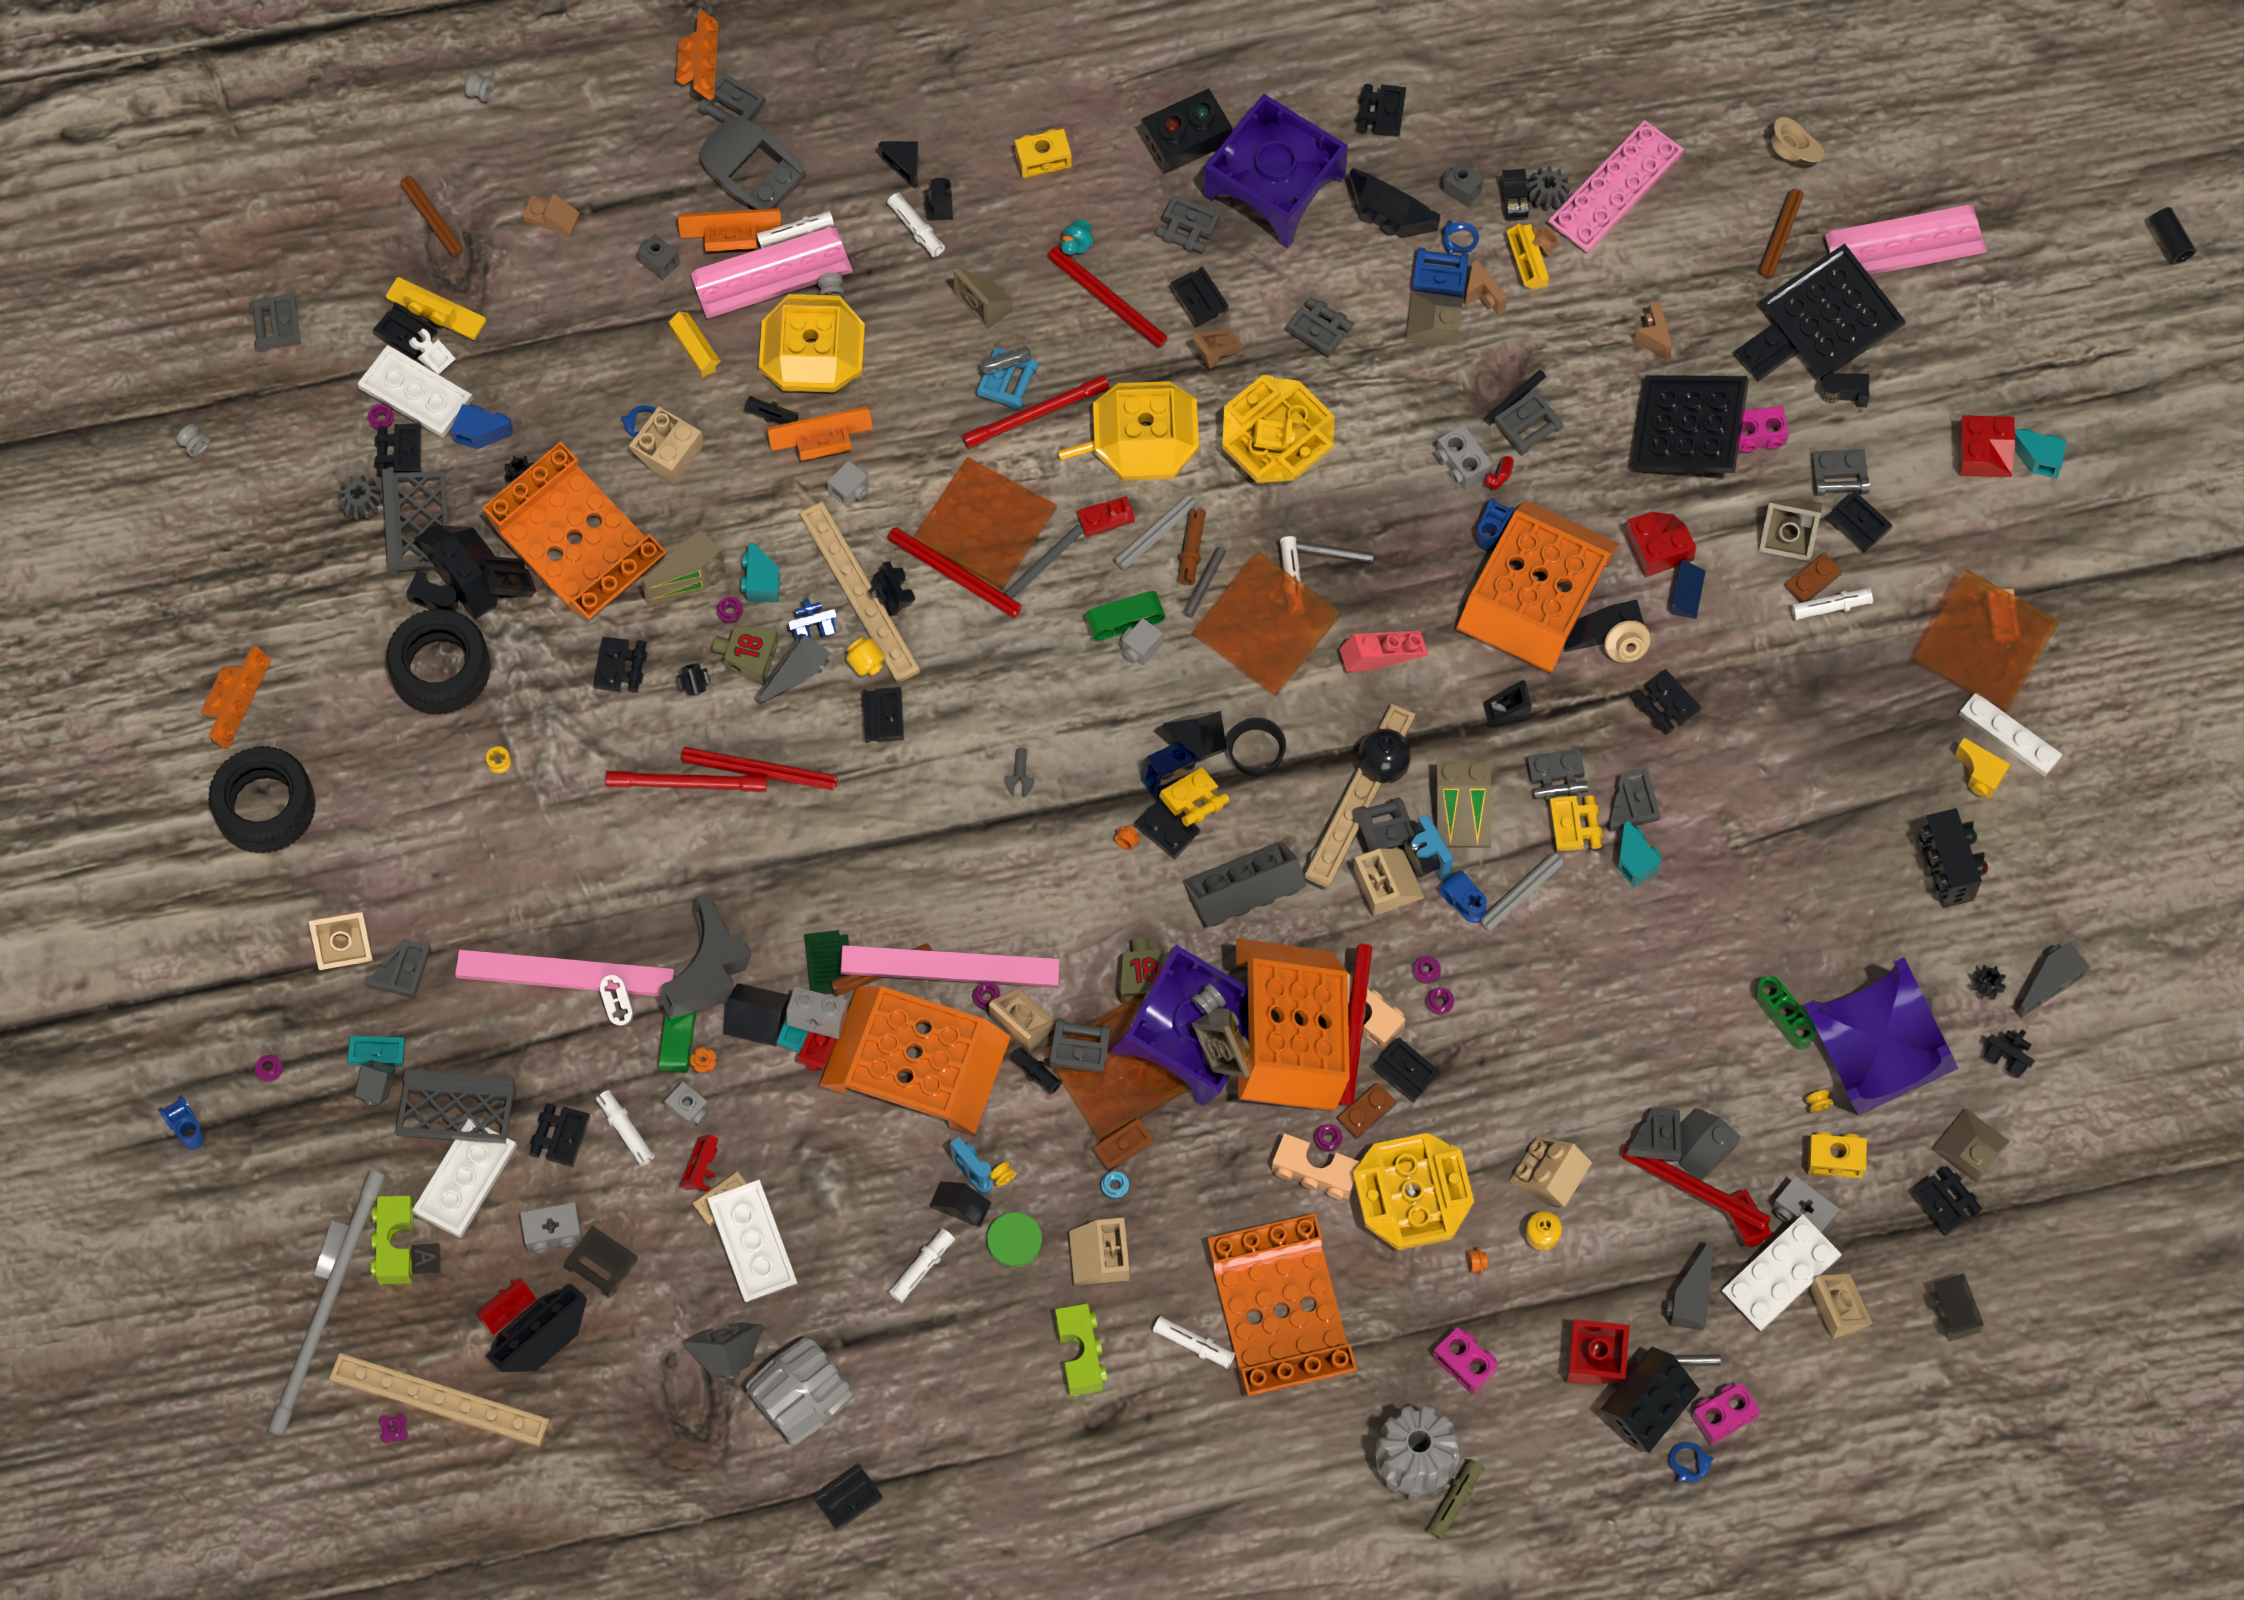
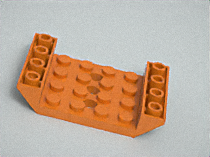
(557, 500)
(1531, 615)
(1292, 1061)
(948, 1078)
(1274, 1268)

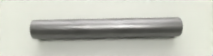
(1335, 552)
(1204, 582)
(1695, 1360)

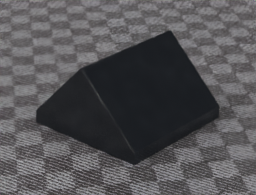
(1199, 733)
(755, 1014)

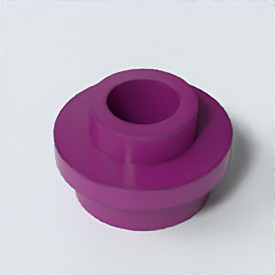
(380, 410)
(729, 602)
(1427, 977)
(985, 988)
(1440, 993)
(272, 1074)
(1328, 1129)

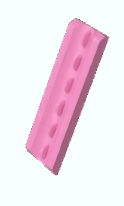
(1616, 186)
(1912, 240)
(770, 272)

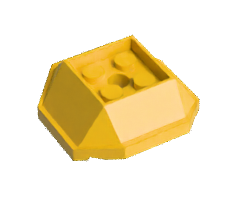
(818, 365)
(1276, 401)
(1151, 450)
(1418, 1164)

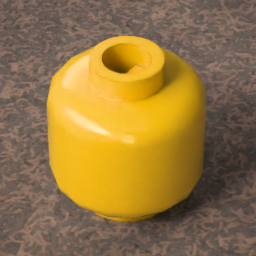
(865, 657)
(1543, 1230)

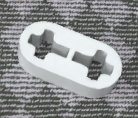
(610, 1002)

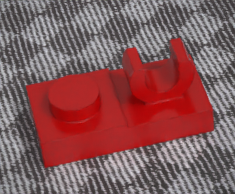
(1106, 516)
(816, 1051)
(702, 1154)
(1749, 1234)
(506, 1306)

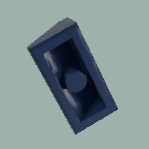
(1688, 590)

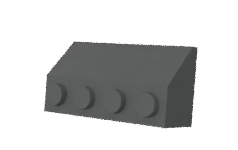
(1245, 883)

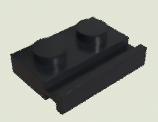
(1199, 296)
(400, 326)
(1765, 352)
(1859, 521)
(507, 576)
(883, 714)
(1166, 829)
(1406, 1069)
(848, 1497)

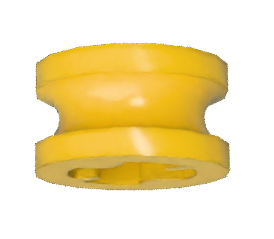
(498, 768)
(1819, 1101)
(1003, 1174)

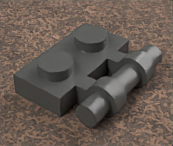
(1189, 217)
(1317, 332)
(1557, 767)

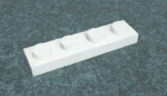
(2010, 734)

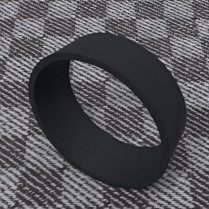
(1256, 724)

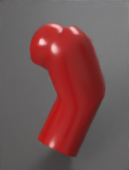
(1503, 474)

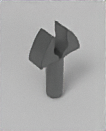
(1020, 774)

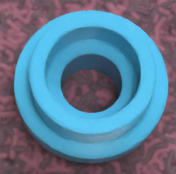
(1111, 1178)

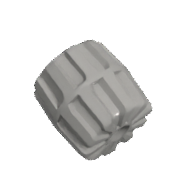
(800, 1390)
(1417, 1452)

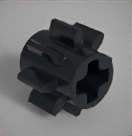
(516, 468)
(693, 679)
(1992, 976)

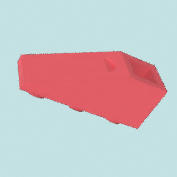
(1381, 650)

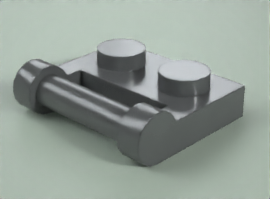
(735, 96)
(283, 318)
(1523, 416)
(1840, 465)
(1388, 833)
(1080, 1053)

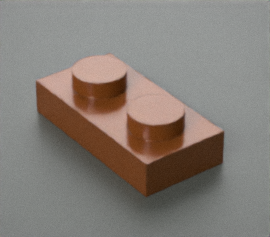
(1813, 578)
(1367, 1111)
(1123, 1145)

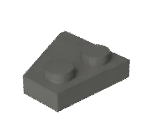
(1634, 801)
(402, 970)
(1658, 1136)

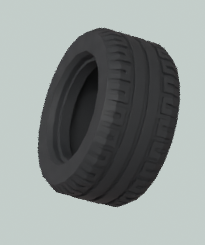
(425, 629)
(253, 765)

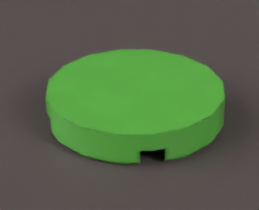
(1014, 1239)

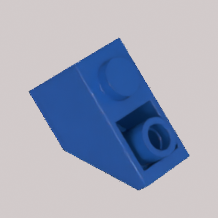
(479, 428)

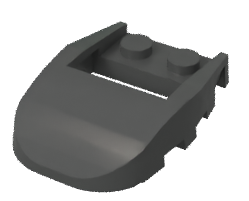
(731, 146)

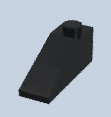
(1594, 627)

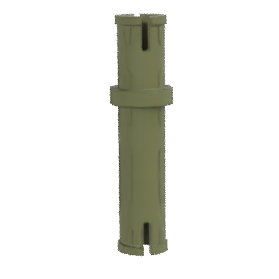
(1461, 1489)

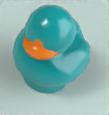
(1077, 237)

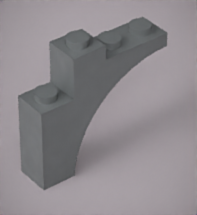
(708, 977)

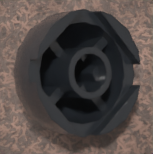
(1384, 755)

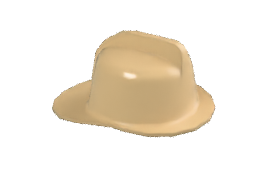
(1794, 143)

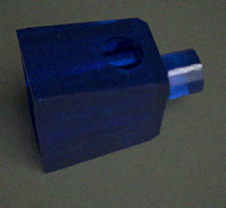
(1167, 767)

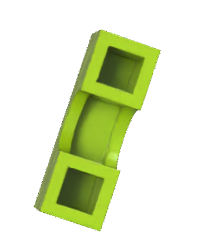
(392, 1216)
(1077, 1326)

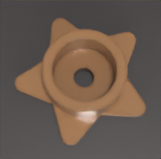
(1545, 238)

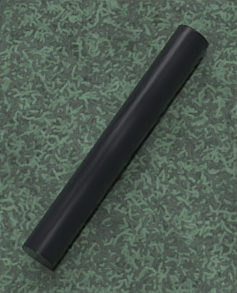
(1516, 396)

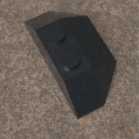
(1389, 207)
(456, 557)
(539, 1331)

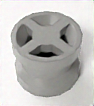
(480, 86)
(831, 284)
(193, 440)
(1208, 1000)

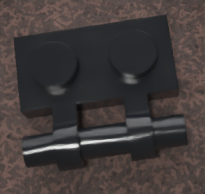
(1389, 112)
(407, 448)
(612, 663)
(1671, 696)
(567, 1137)
(1941, 1205)

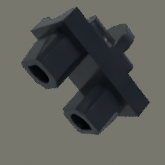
(888, 588)
(1998, 1047)

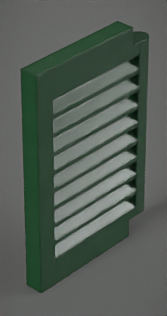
(824, 959)

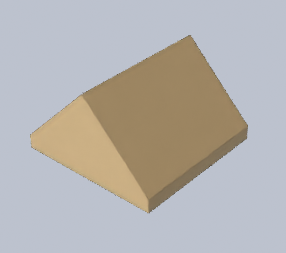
(341, 939)
(1021, 1018)
(1840, 1304)

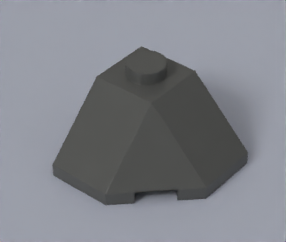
(1705, 1143)
(725, 1350)

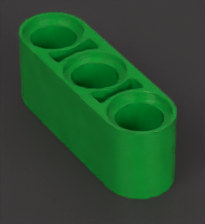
(1116, 617)
(1786, 1024)
(677, 1043)

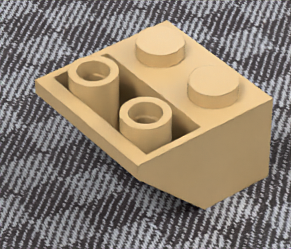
(667, 444)
(1386, 879)
(1551, 1171)
(1099, 1252)

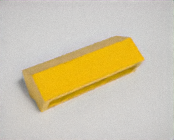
(1528, 256)
(694, 343)

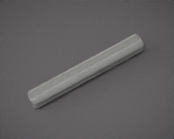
(1155, 532)
(1521, 891)

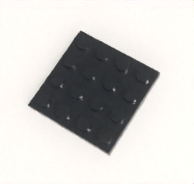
(1832, 312)
(1690, 424)

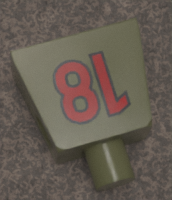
(748, 651)
(1138, 970)

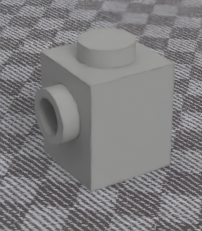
(849, 484)
(1141, 642)
(687, 1106)

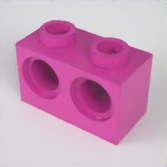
(1757, 423)
(1460, 1364)
(1729, 1418)

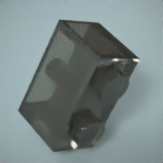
(1955, 1307)

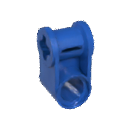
(1493, 521)
(1462, 893)
(181, 1119)

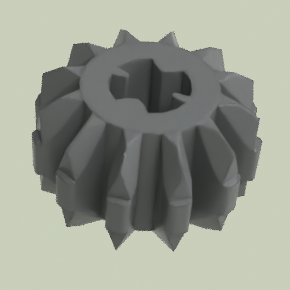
(1539, 185)
(359, 497)

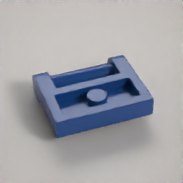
(1440, 278)

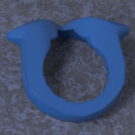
(1451, 228)
(629, 420)
(1683, 1472)

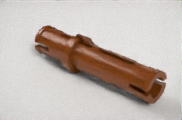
(1190, 556)

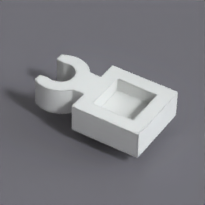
(434, 355)

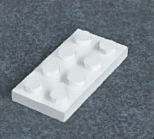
(414, 391)
(463, 1182)
(752, 1241)
(1781, 1273)

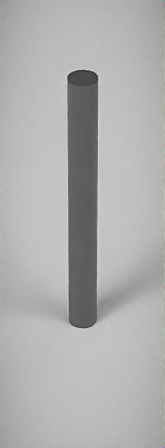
(1044, 561)

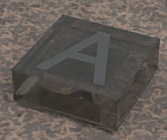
(426, 1258)

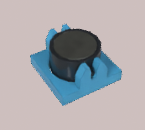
(1428, 851)

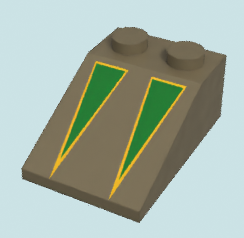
(686, 570)
(1464, 803)
(1223, 1043)

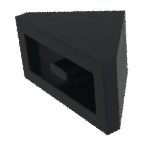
(902, 158)
(1509, 705)
(961, 1202)

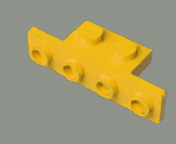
(436, 308)

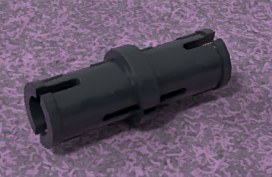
(770, 411)
(1036, 1070)

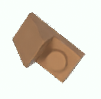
(551, 214)
(1483, 285)
(1655, 335)
(1215, 344)

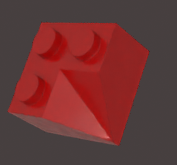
(1986, 445)
(1659, 542)
(1597, 1352)

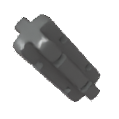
(1006, 360)

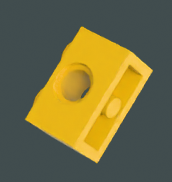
(1035, 163)
(1824, 1163)

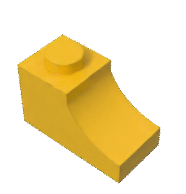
(1984, 768)

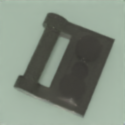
(606, 1254)

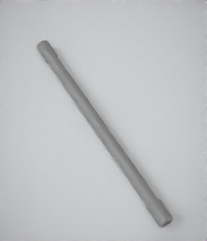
(284, 1409)

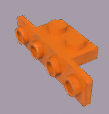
(698, 56)
(730, 228)
(821, 434)
(233, 695)

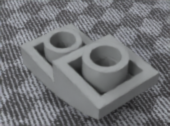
(331, 1248)

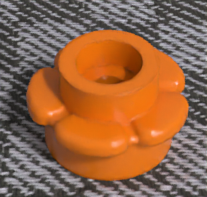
(1127, 837)
(703, 1067)
(1477, 1261)

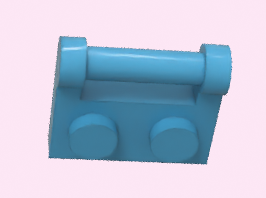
(994, 385)
(974, 1170)

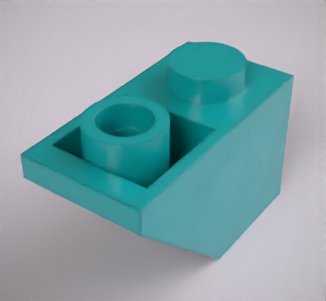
(2040, 452)
(762, 577)
(1636, 857)

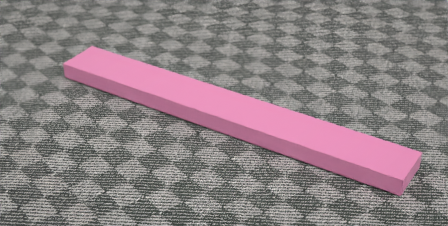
(950, 966)
(559, 972)

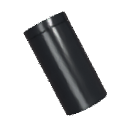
(2172, 235)

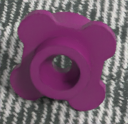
(399, 1434)

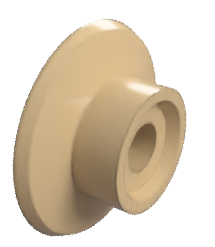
(1624, 634)

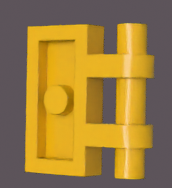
(1191, 790)
(1567, 824)

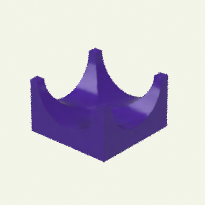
(1275, 165)
(1164, 1020)
(1883, 1039)

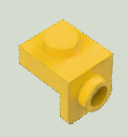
(1273, 434)

